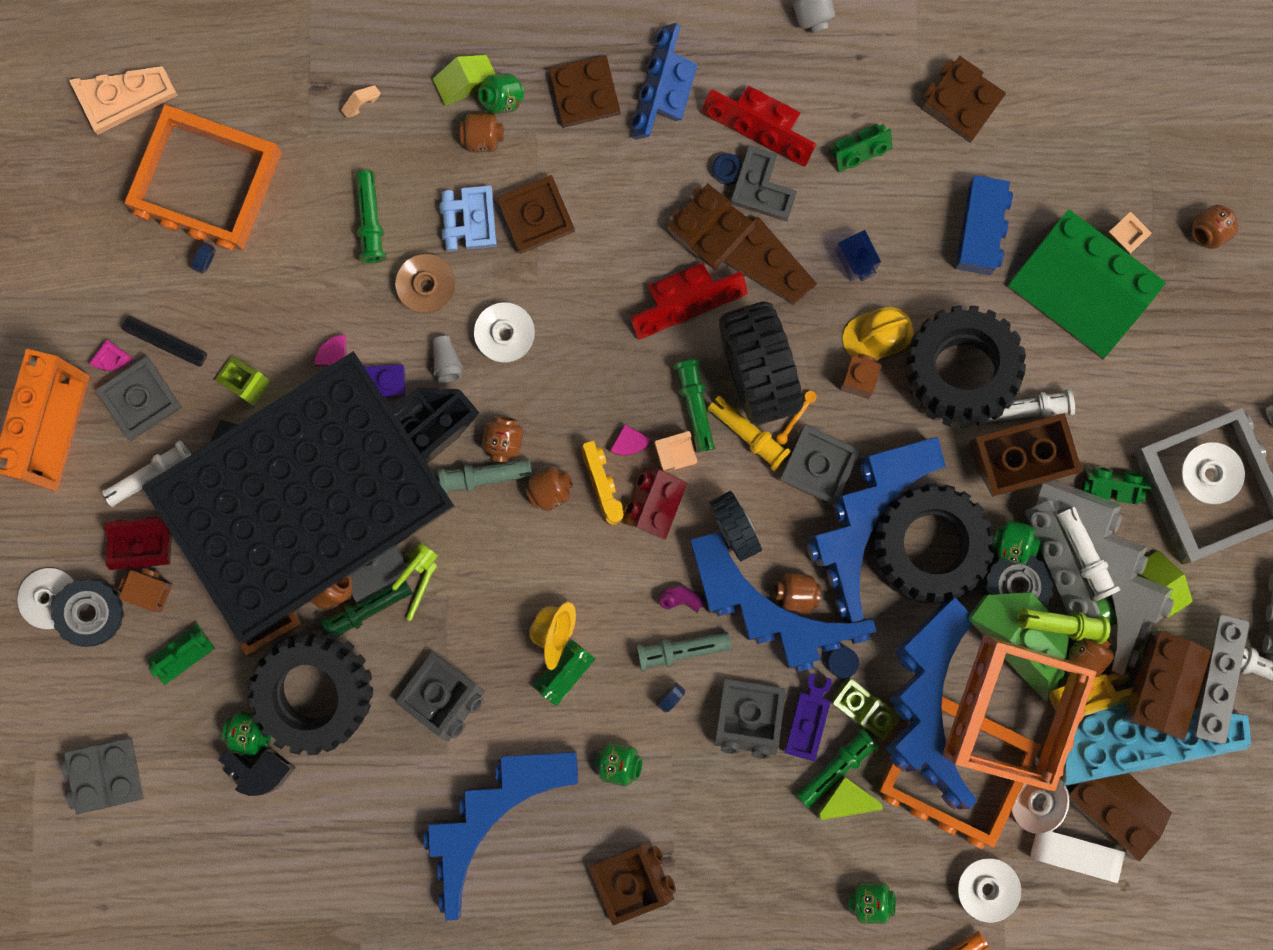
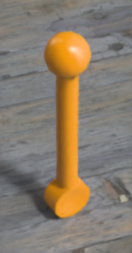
(809, 398)

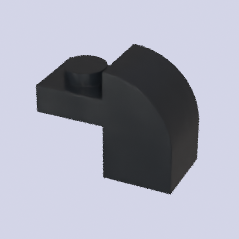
(258, 779)

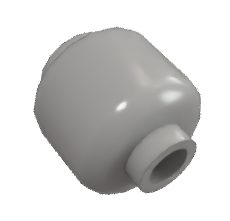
(814, 13)

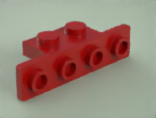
(762, 121)
(685, 297)

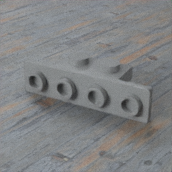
(1062, 560)
(1221, 679)

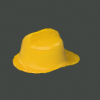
(878, 333)
(553, 630)

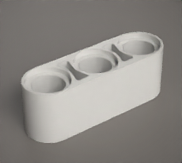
(1078, 855)

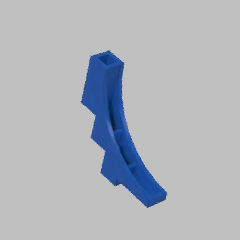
(859, 511)
(798, 636)
(920, 702)
(457, 841)

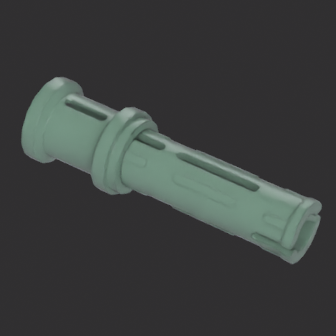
(470, 477)
(669, 652)

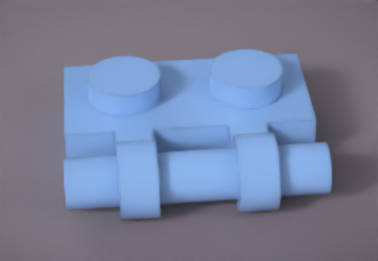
(478, 218)

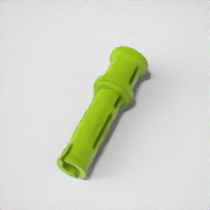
(1075, 626)

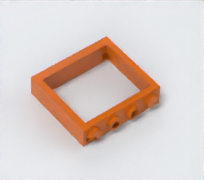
(171, 220)
(57, 423)
(976, 700)
(948, 822)

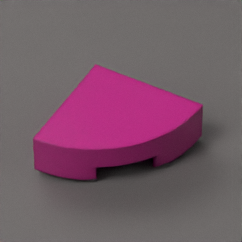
(331, 351)
(110, 358)
(630, 442)

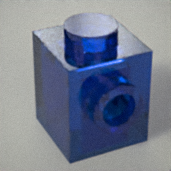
(858, 256)

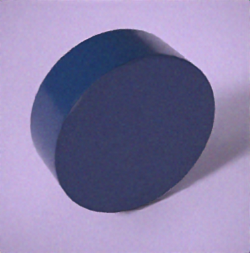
(726, 168)
(203, 258)
(843, 662)
(671, 697)

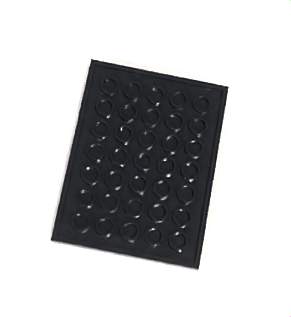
(298, 497)

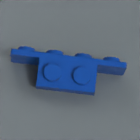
(666, 84)

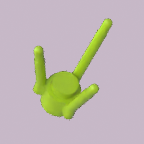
(418, 559)

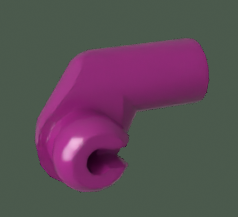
(678, 596)

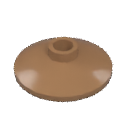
(420, 270)

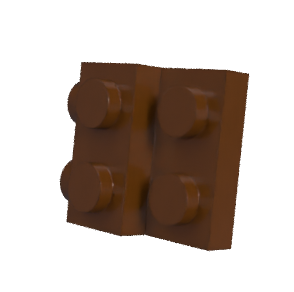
(962, 98)
(709, 226)
(633, 882)

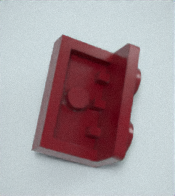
(654, 502)
(137, 543)

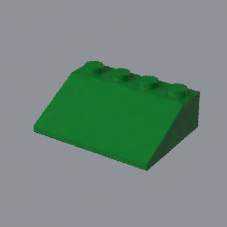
(1086, 284)

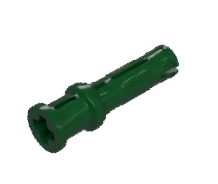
(353, 615)

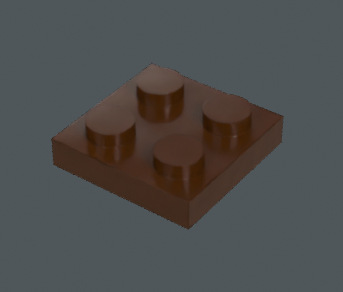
(584, 91)
(535, 214)

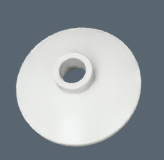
(499, 318)
(1227, 471)
(30, 592)
(1029, 808)
(1002, 899)

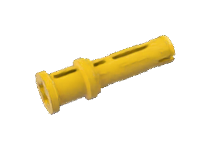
(759, 441)

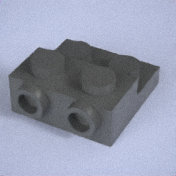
(441, 697)
(750, 718)
(102, 776)

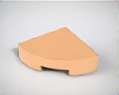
(359, 98)

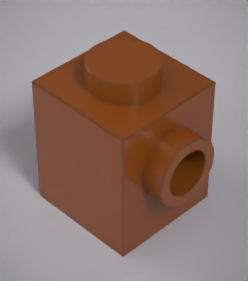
(861, 376)
(144, 590)

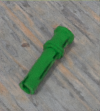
(369, 230)
(692, 391)
(848, 758)

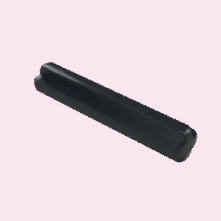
(164, 341)

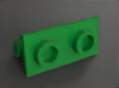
(873, 142)
(1128, 486)
(180, 655)
(558, 682)

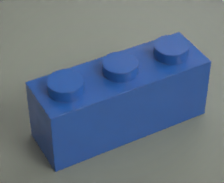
(984, 225)

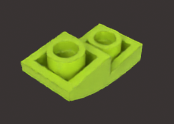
(865, 709)

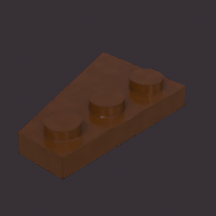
(770, 264)

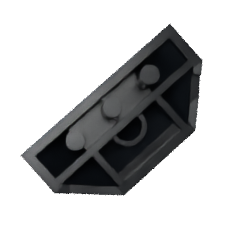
(435, 418)

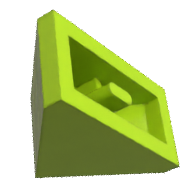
(462, 77)
(243, 380)
(1164, 572)
(847, 800)

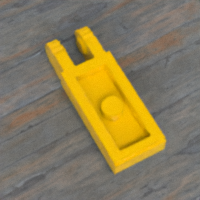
(602, 484)
(1103, 694)

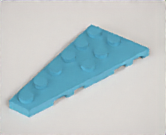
(1114, 747)

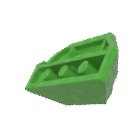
(998, 619)

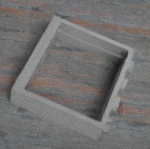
(1167, 501)

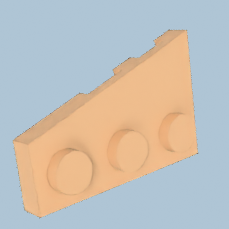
(121, 97)

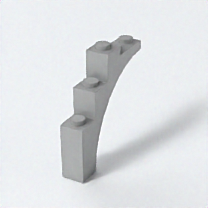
(1138, 597)

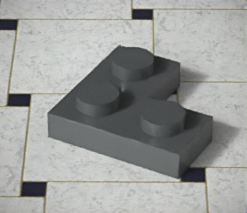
(756, 192)

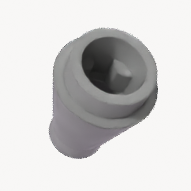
(446, 362)

